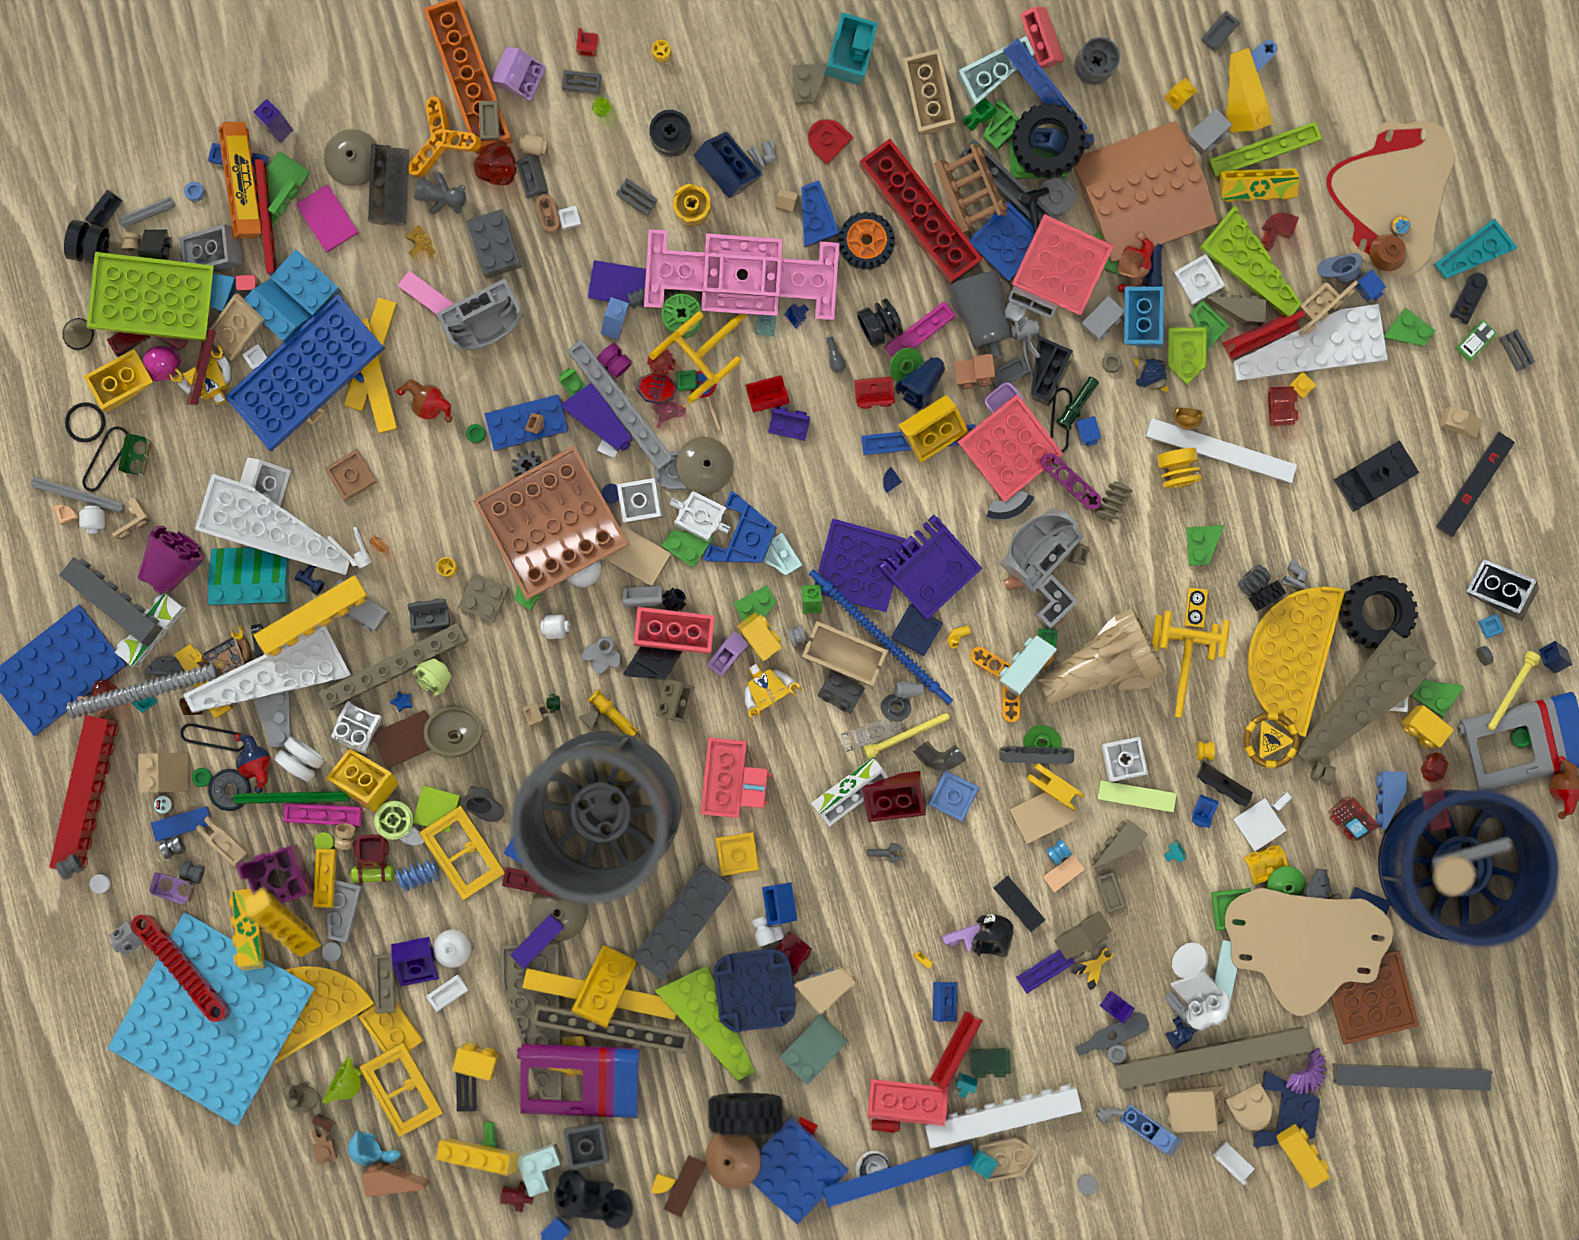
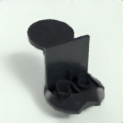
(592, 1200)

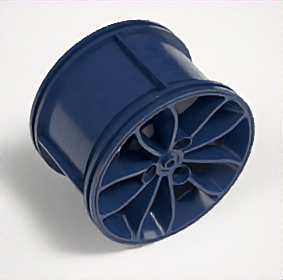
(1533, 883)

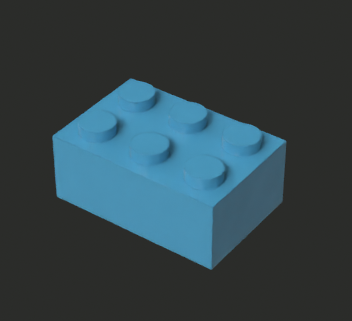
(305, 283)

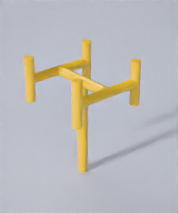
(705, 348)
(1189, 637)

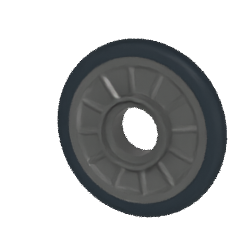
(217, 788)

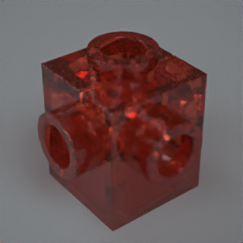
(664, 368)

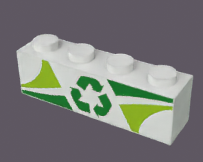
(167, 611)
(848, 792)

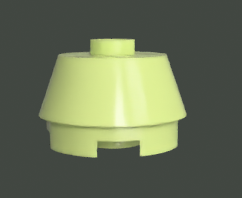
(432, 676)
(393, 820)

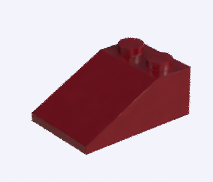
(895, 797)

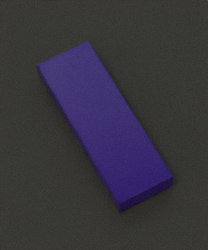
(537, 941)
(1044, 971)

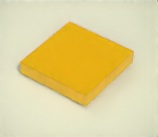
(737, 854)

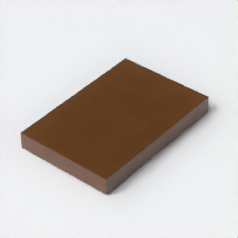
(402, 739)

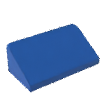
(944, 1001)

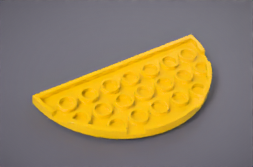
(1291, 653)
(331, 1004)

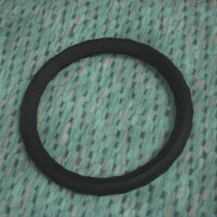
(86, 439)

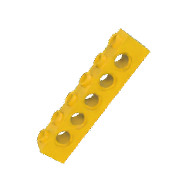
(281, 923)

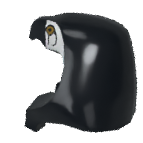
(999, 932)

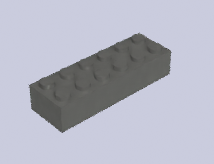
(682, 922)

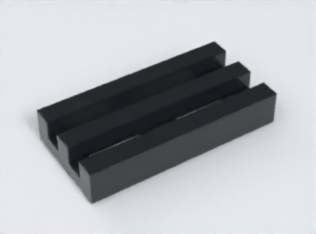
(466, 1090)

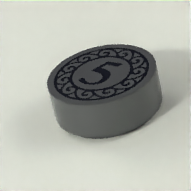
(1485, 655)

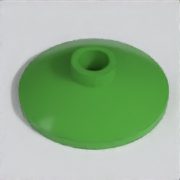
(912, 360)
(1033, 736)
(1287, 876)

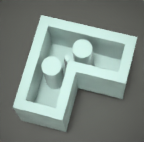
(534, 1165)

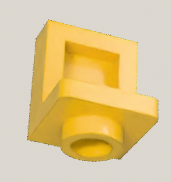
(1180, 93)

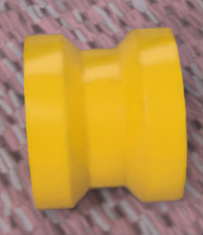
(663, 47)
(1205, 750)

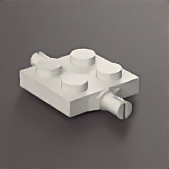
(700, 516)

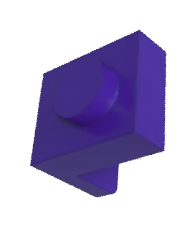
(1117, 1007)

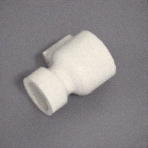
(765, 934)

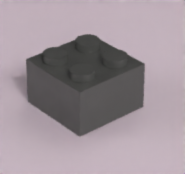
(586, 1145)

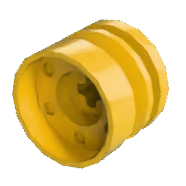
(1179, 467)

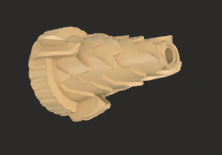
(1116, 655)

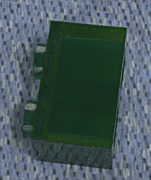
(990, 1061)

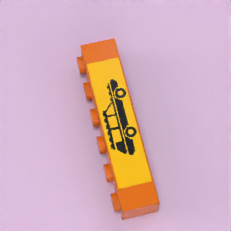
(239, 180)

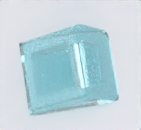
(765, 325)

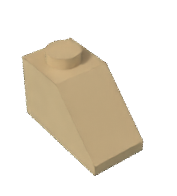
(1461, 422)

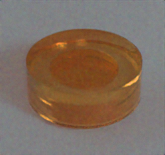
(378, 543)

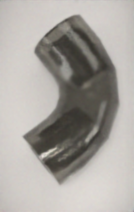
(939, 760)

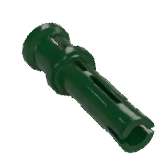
(1072, 410)

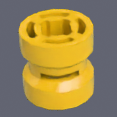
(444, 568)

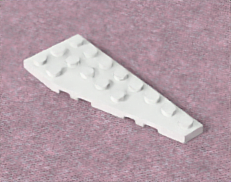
(1341, 340)
(249, 518)

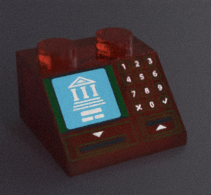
(1352, 819)

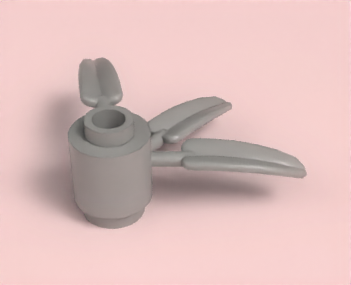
(1024, 330)

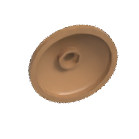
(744, 1160)

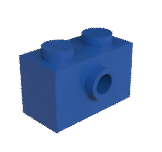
(779, 903)

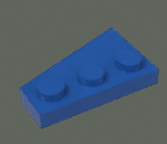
(817, 215)

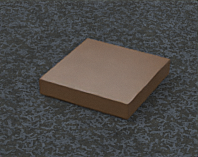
(350, 475)

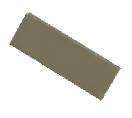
(384, 984)

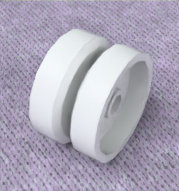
(297, 761)

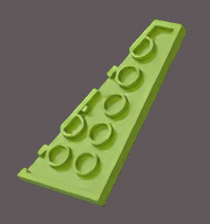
(1246, 259)
(695, 1003)

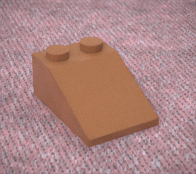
(386, 1179)

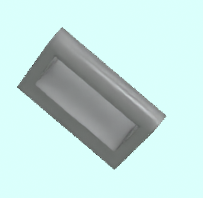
(642, 596)

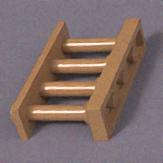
(953, 187)

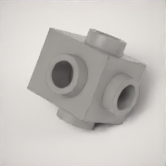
(125, 939)

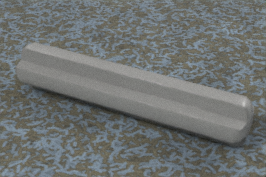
(146, 212)

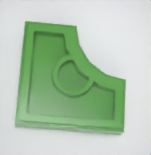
(1206, 317)

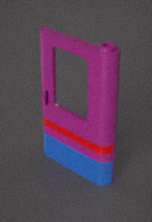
(608, 1079)

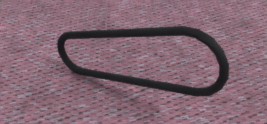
(92, 462)

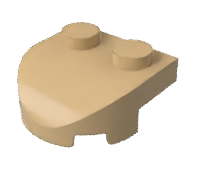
(1251, 1108)

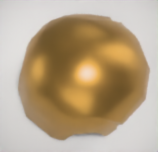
(1188, 418)

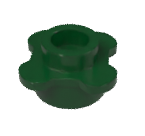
(553, 703)

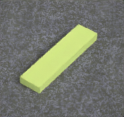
(1136, 796)

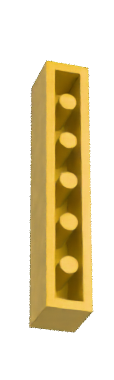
(311, 616)

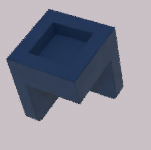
(1555, 657)

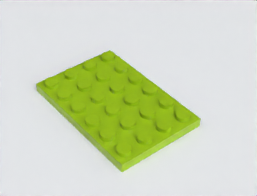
(150, 296)

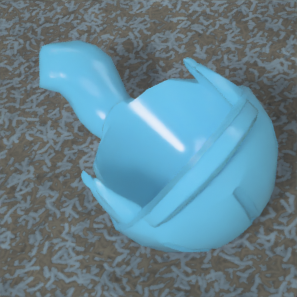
(366, 1150)

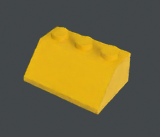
(933, 428)

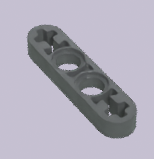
(1036, 755)

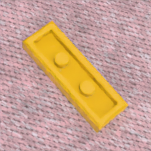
(324, 878)

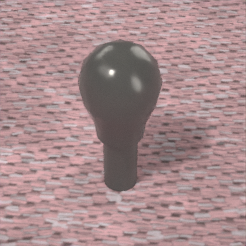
(836, 360)

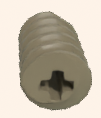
(1113, 501)

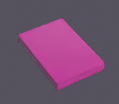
(327, 218)

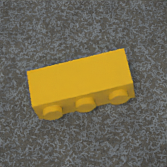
(1303, 1155)

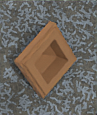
(535, 423)

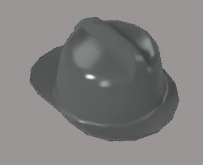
(481, 804)

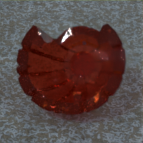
(495, 164)

